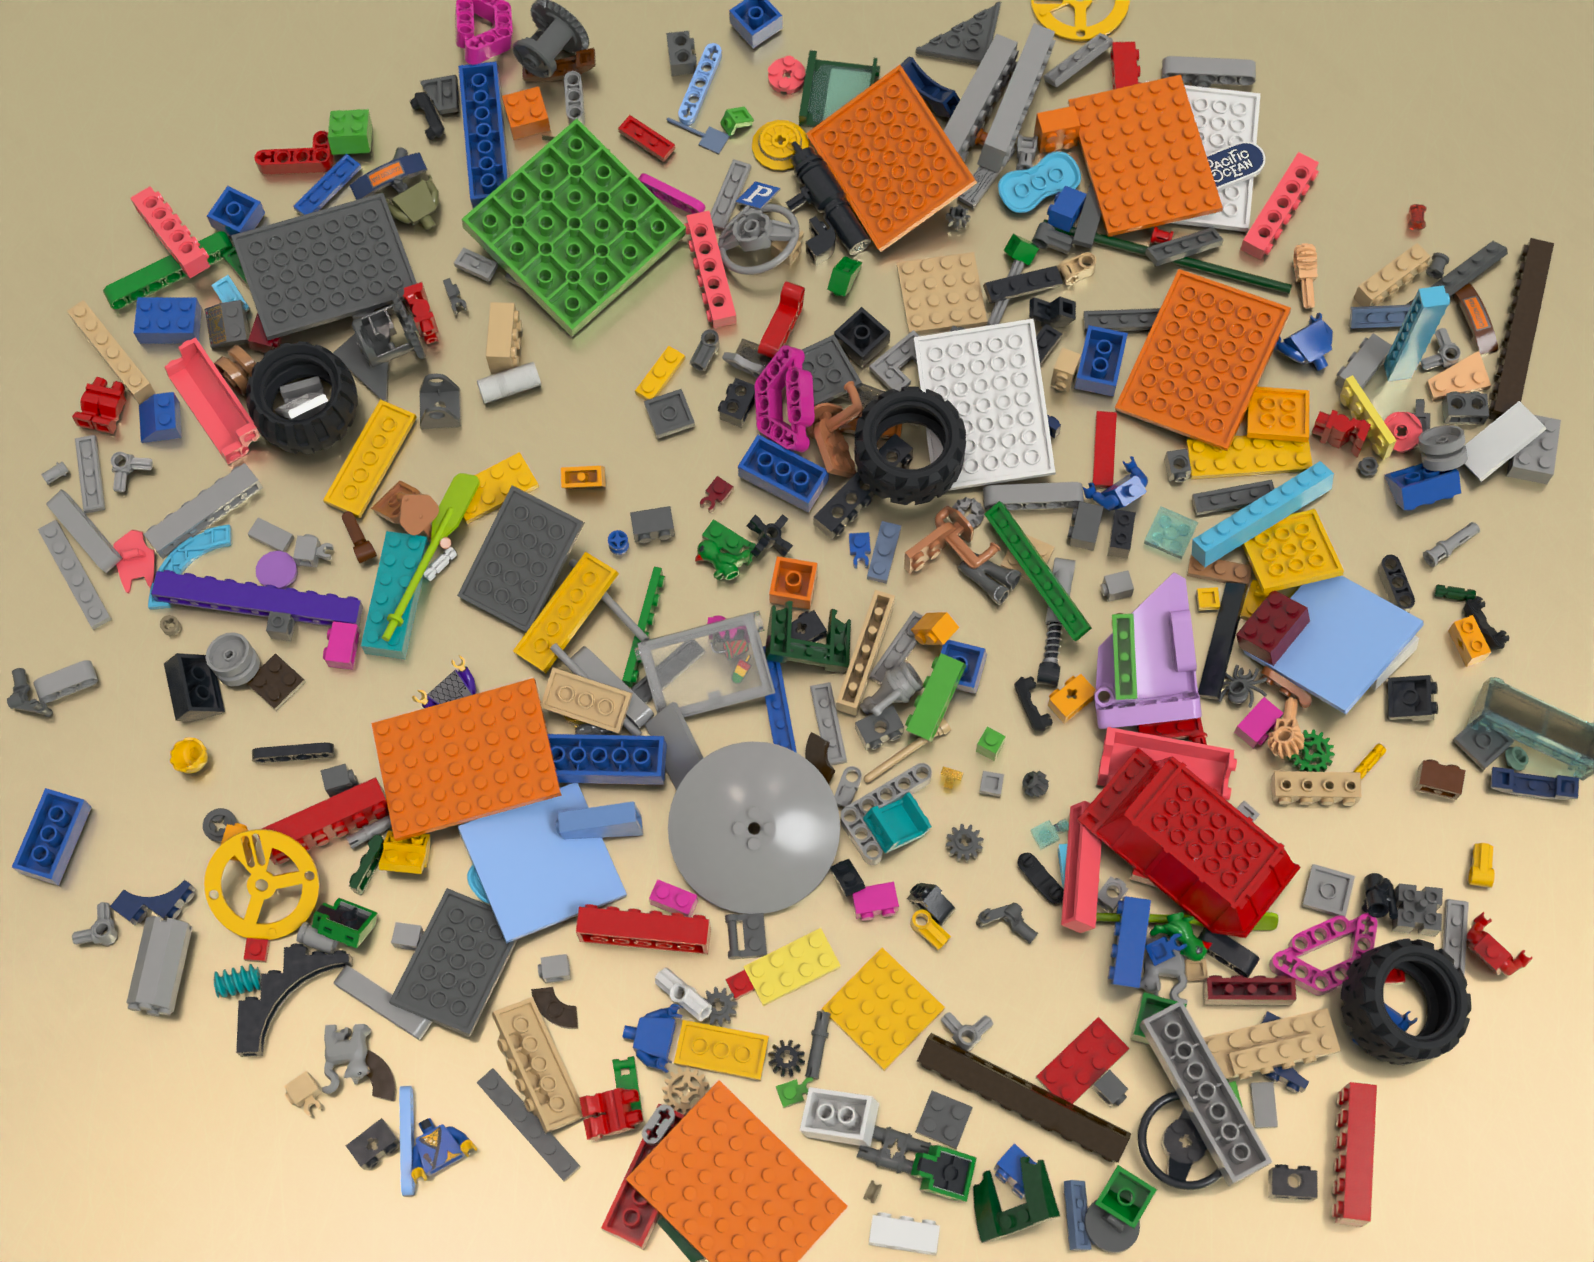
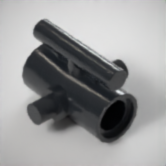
(1379, 897)

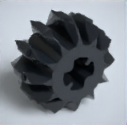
(794, 1056)

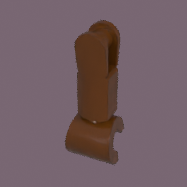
(362, 548)

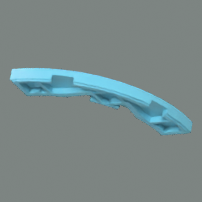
(189, 551)

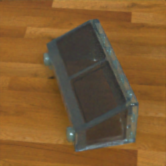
(1535, 725)

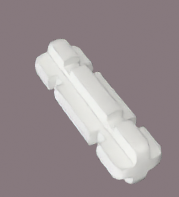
(439, 563)

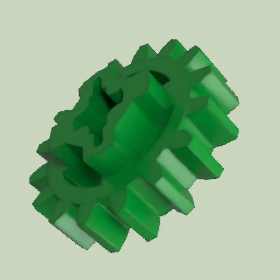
(1320, 757)

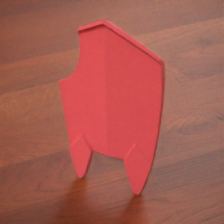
(136, 559)

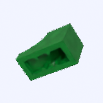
(843, 276)

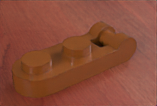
(1286, 687)

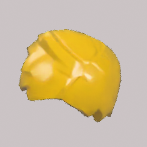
(189, 755)

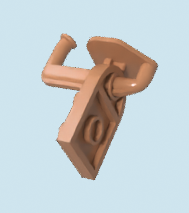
(830, 438)
(411, 509)
(947, 534)

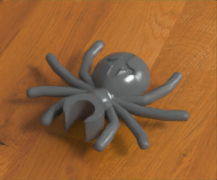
(1241, 686)

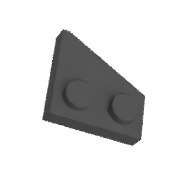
(443, 93)

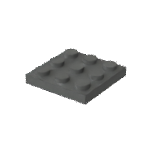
(829, 369)

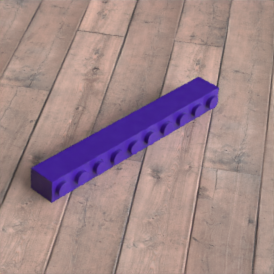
(254, 599)

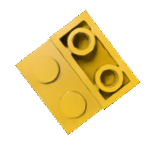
(405, 855)

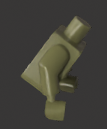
(416, 204)

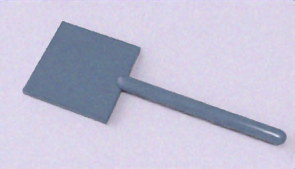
(712, 140)

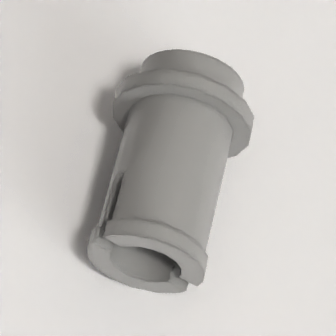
(55, 472)

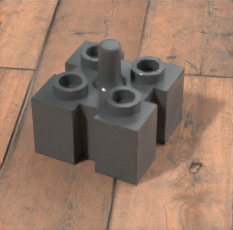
(1418, 910)

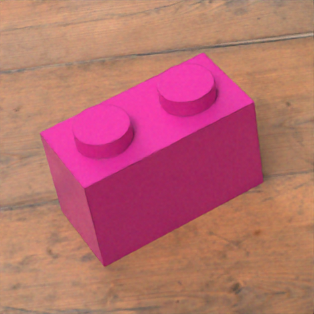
(342, 645)
(1258, 723)
(673, 899)
(875, 900)

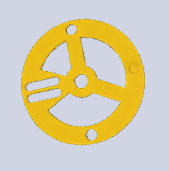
(1068, 32)
(248, 926)

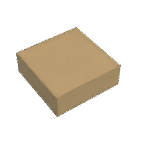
(1196, 970)

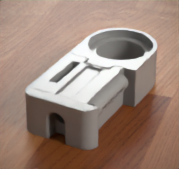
(846, 789)

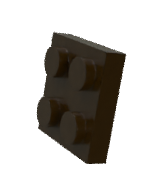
(276, 682)

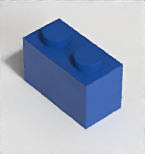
(1066, 208)

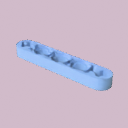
(700, 92)
(406, 1105)

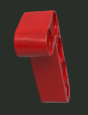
(271, 160)
(783, 319)

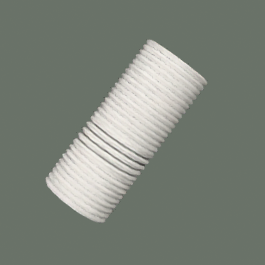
(514, 380)

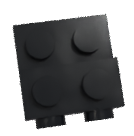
(1412, 698)

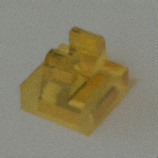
(951, 775)

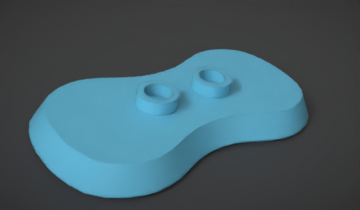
(1027, 188)

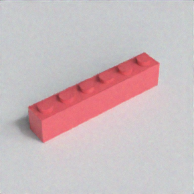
(1081, 874)

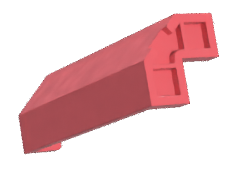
(212, 401)
(1207, 762)

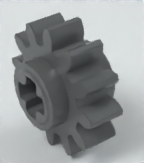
(970, 837)
(725, 1011)

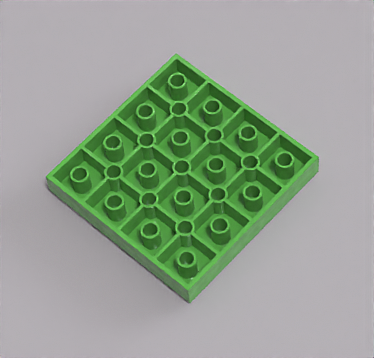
(574, 227)

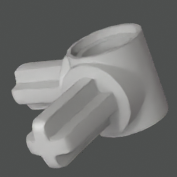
(1446, 346)
(131, 464)
(102, 924)
(973, 1032)

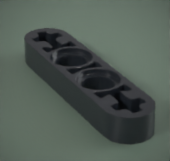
(293, 752)

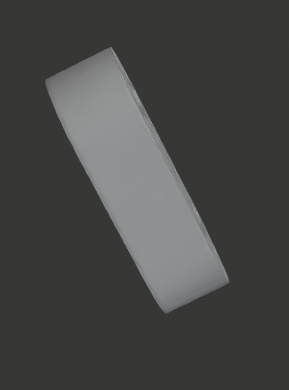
(663, 1127)

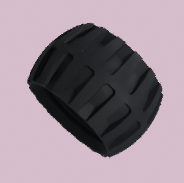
(286, 365)

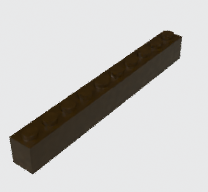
(1522, 326)
(1024, 1097)

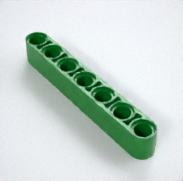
(161, 273)

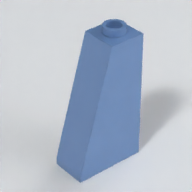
(600, 822)

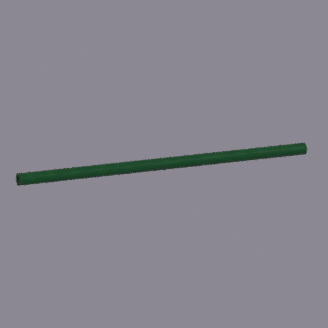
(1190, 262)

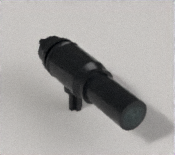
(827, 197)

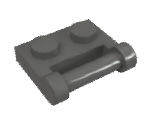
(753, 935)

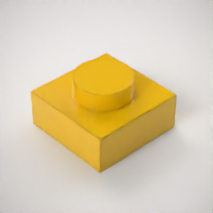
(1208, 598)

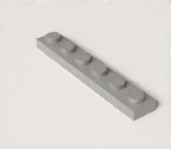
(74, 574)

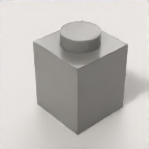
(1117, 586)

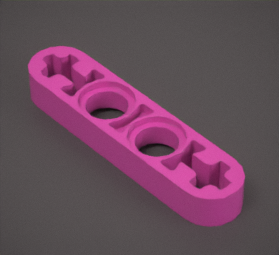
(672, 195)

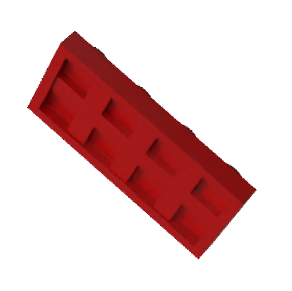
(1083, 1062)

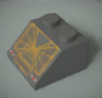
(227, 324)

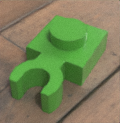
(791, 1092)

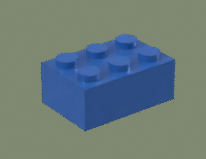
(167, 320)
(1101, 360)

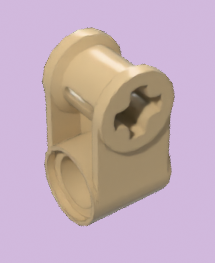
(1074, 270)

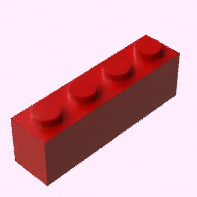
(1124, 64)

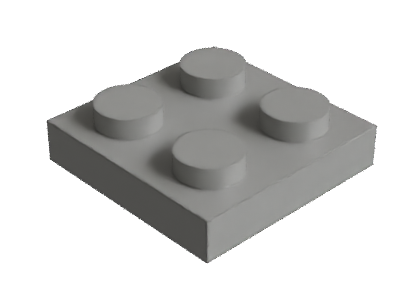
(1328, 890)

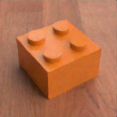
(526, 113)
(1057, 129)
(794, 582)

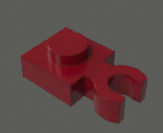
(717, 492)

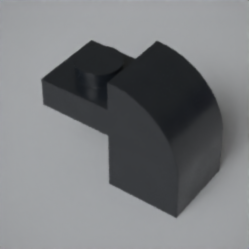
(822, 244)
(1055, 313)

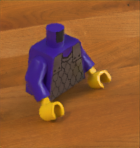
(453, 687)

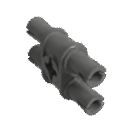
(883, 1157)

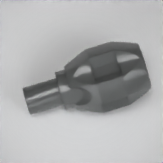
(589, 729)

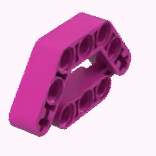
(489, 43)
(787, 371)
(1290, 955)

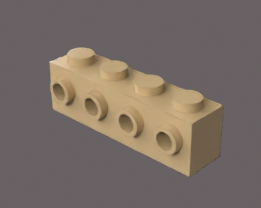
(1392, 276)
(1316, 787)

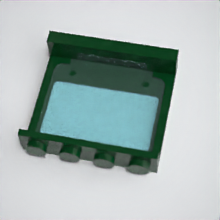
(831, 86)

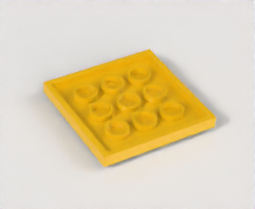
(1293, 553)
(883, 1009)

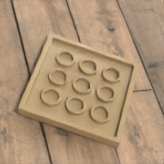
(941, 293)

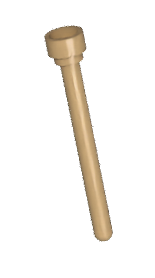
(943, 729)

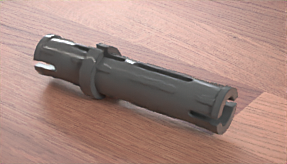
(817, 1046)

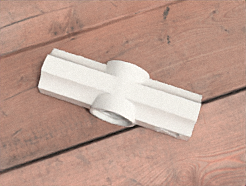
(690, 1001)

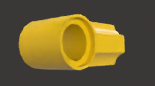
(1481, 870)
(931, 931)

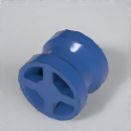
(618, 537)

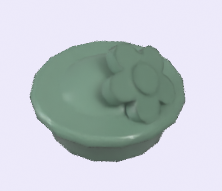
(1516, 758)

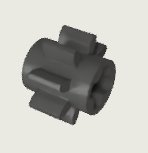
(958, 217)
(1035, 783)

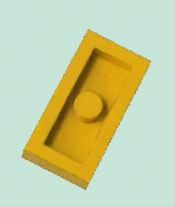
(1253, 600)

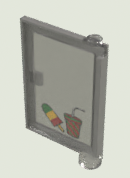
(708, 665)

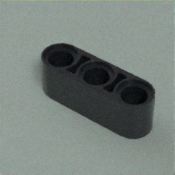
(1398, 576)
(1230, 953)

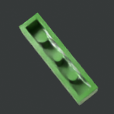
(1124, 656)
(935, 697)

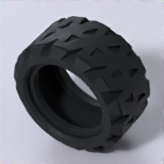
(916, 407)
(1444, 992)

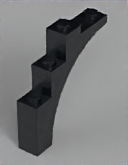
(298, 968)

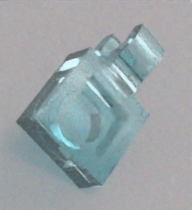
(1048, 834)

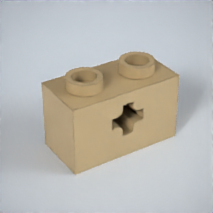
(1065, 370)

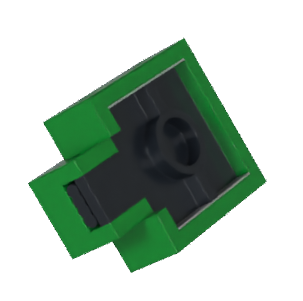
(344, 922)
(945, 1172)

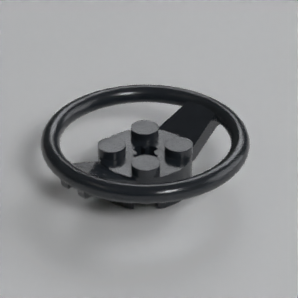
(1179, 1158)

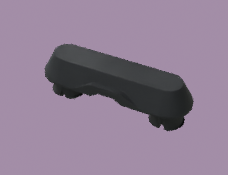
(423, 101)
(1492, 638)
(1037, 721)
(1040, 878)

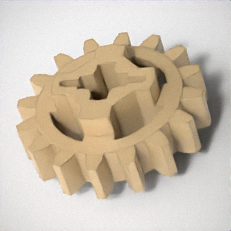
(675, 1090)

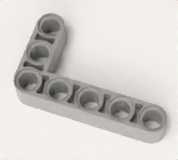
(874, 799)

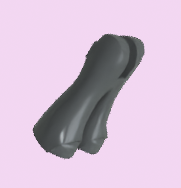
(997, 592)

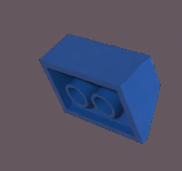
(1420, 486)

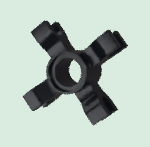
(764, 540)

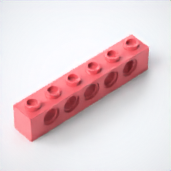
(1301, 166)
(170, 232)
(725, 314)

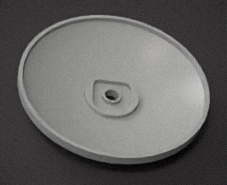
(747, 786)

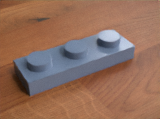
(1378, 316)
(884, 552)
(1076, 1209)

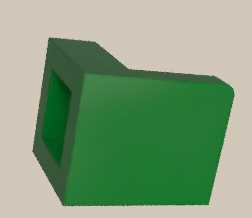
(1021, 249)

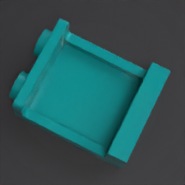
(897, 823)

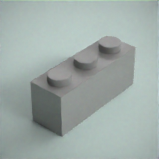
(1365, 362)

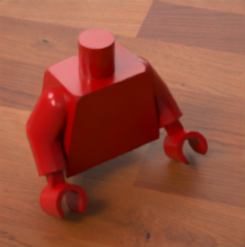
(1491, 951)

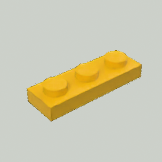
(660, 374)

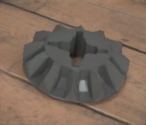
(217, 816)

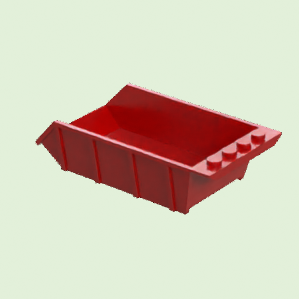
(1190, 843)

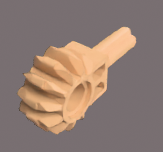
(1306, 271)
(1287, 734)

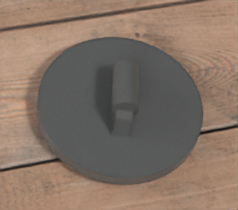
(1107, 1231)

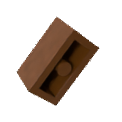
(1440, 779)

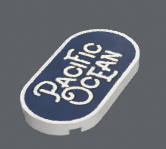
(1236, 164)

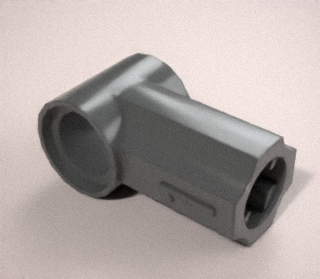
(1047, 236)
(705, 351)

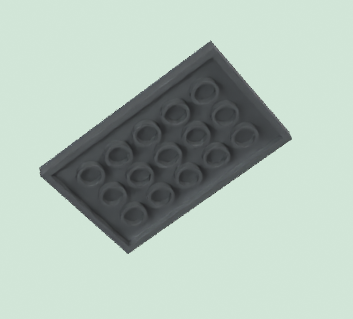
(521, 558)
(454, 964)

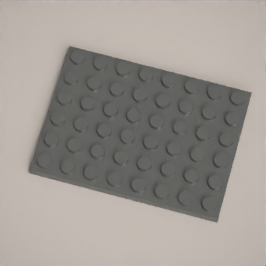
(324, 265)

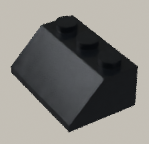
(193, 687)

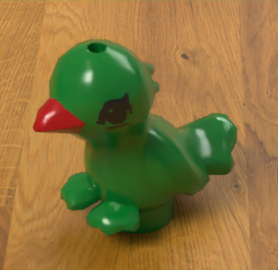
(724, 563)
(1177, 923)

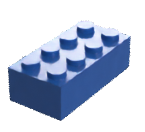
(783, 473)
(51, 836)
(1131, 941)

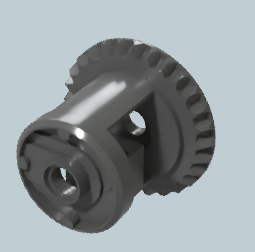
(556, 31)
(384, 328)

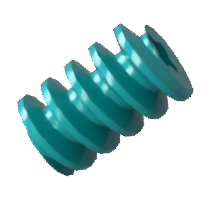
(237, 981)

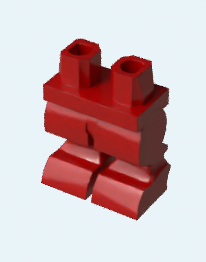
(419, 308)
(101, 401)
(1340, 430)
(618, 1112)

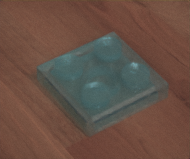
(1170, 532)

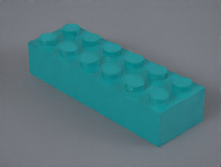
(396, 568)

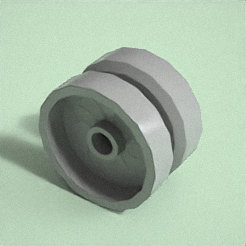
(1443, 448)
(232, 659)

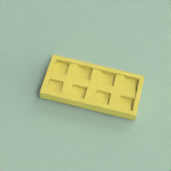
(1362, 408)
(792, 966)

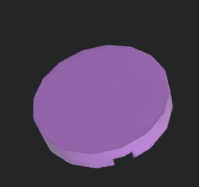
(276, 569)

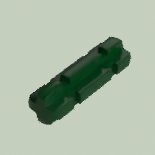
(1454, 592)

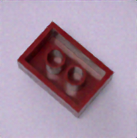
(1273, 627)

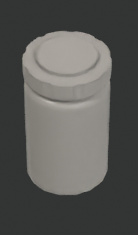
(310, 937)

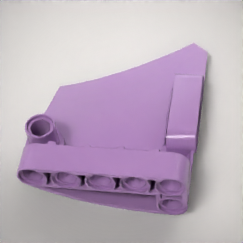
(1163, 663)

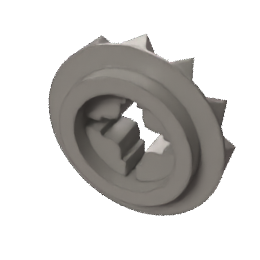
(976, 508)

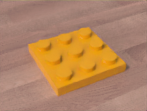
(1279, 414)

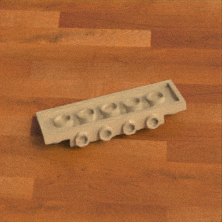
(1274, 1044)
(537, 1065)

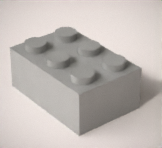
(1537, 458)

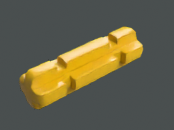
(1370, 760)

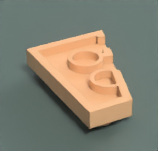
(1464, 377)

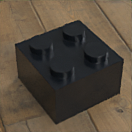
(862, 337)

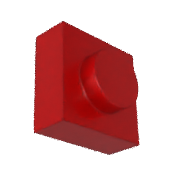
(256, 950)
(740, 984)

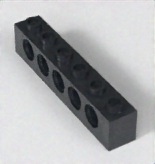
(824, 518)

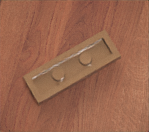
(1220, 571)

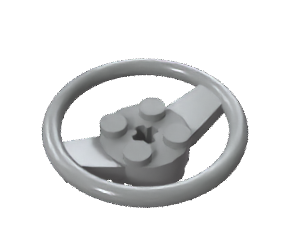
(756, 232)

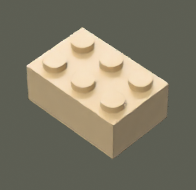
(503, 337)

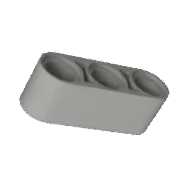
(572, 92)
(65, 681)

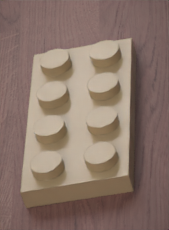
(586, 700)

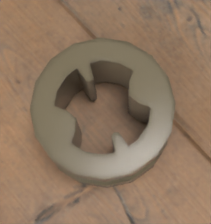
(172, 630)
(872, 1191)

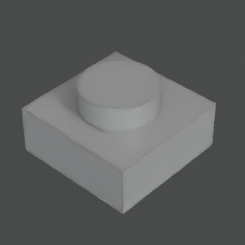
(991, 783)

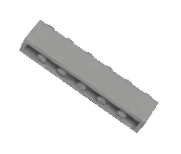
(203, 510)

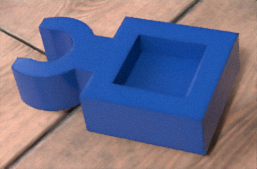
(860, 546)
(1162, 950)

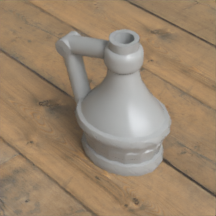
(896, 687)

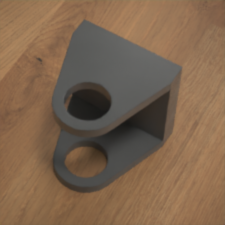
(439, 393)

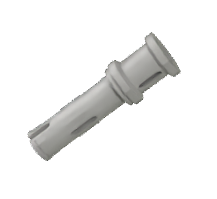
(1445, 548)

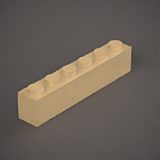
(111, 352)
(865, 653)

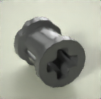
(1437, 266)

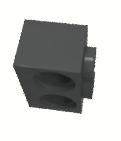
(679, 53)
(1466, 413)
(338, 779)

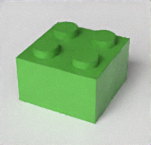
(350, 131)

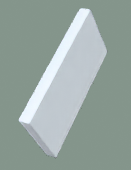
(301, 405)
(1502, 440)

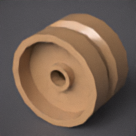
(236, 369)

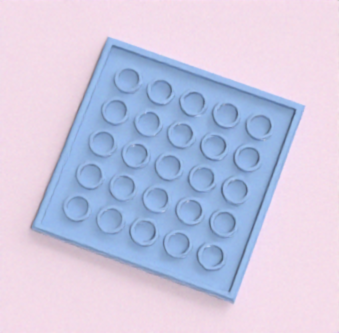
(1346, 641)
(535, 873)

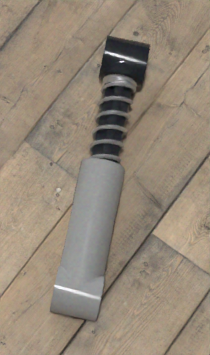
(1049, 669)

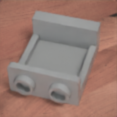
(298, 389)

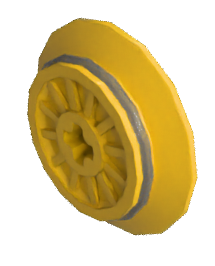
(766, 145)

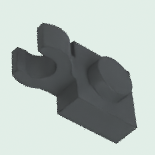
(453, 292)
(1424, 418)

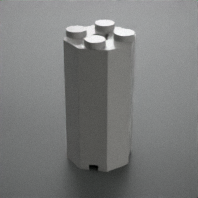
(159, 966)

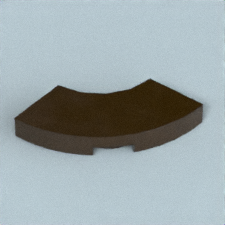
(817, 755)
(554, 1010)
(380, 1077)

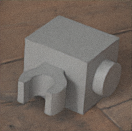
(309, 550)

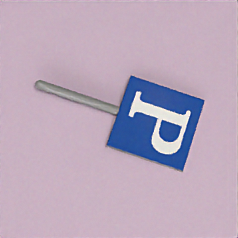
(756, 197)

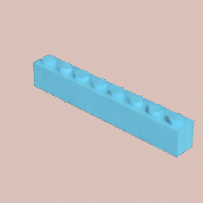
(1416, 332)
(1262, 514)

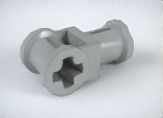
(1026, 151)

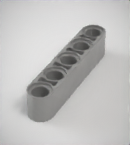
(1217, 69)
(1034, 495)
(84, 531)
(596, 670)
(378, 1000)

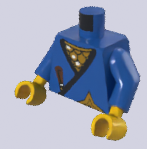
(437, 1148)

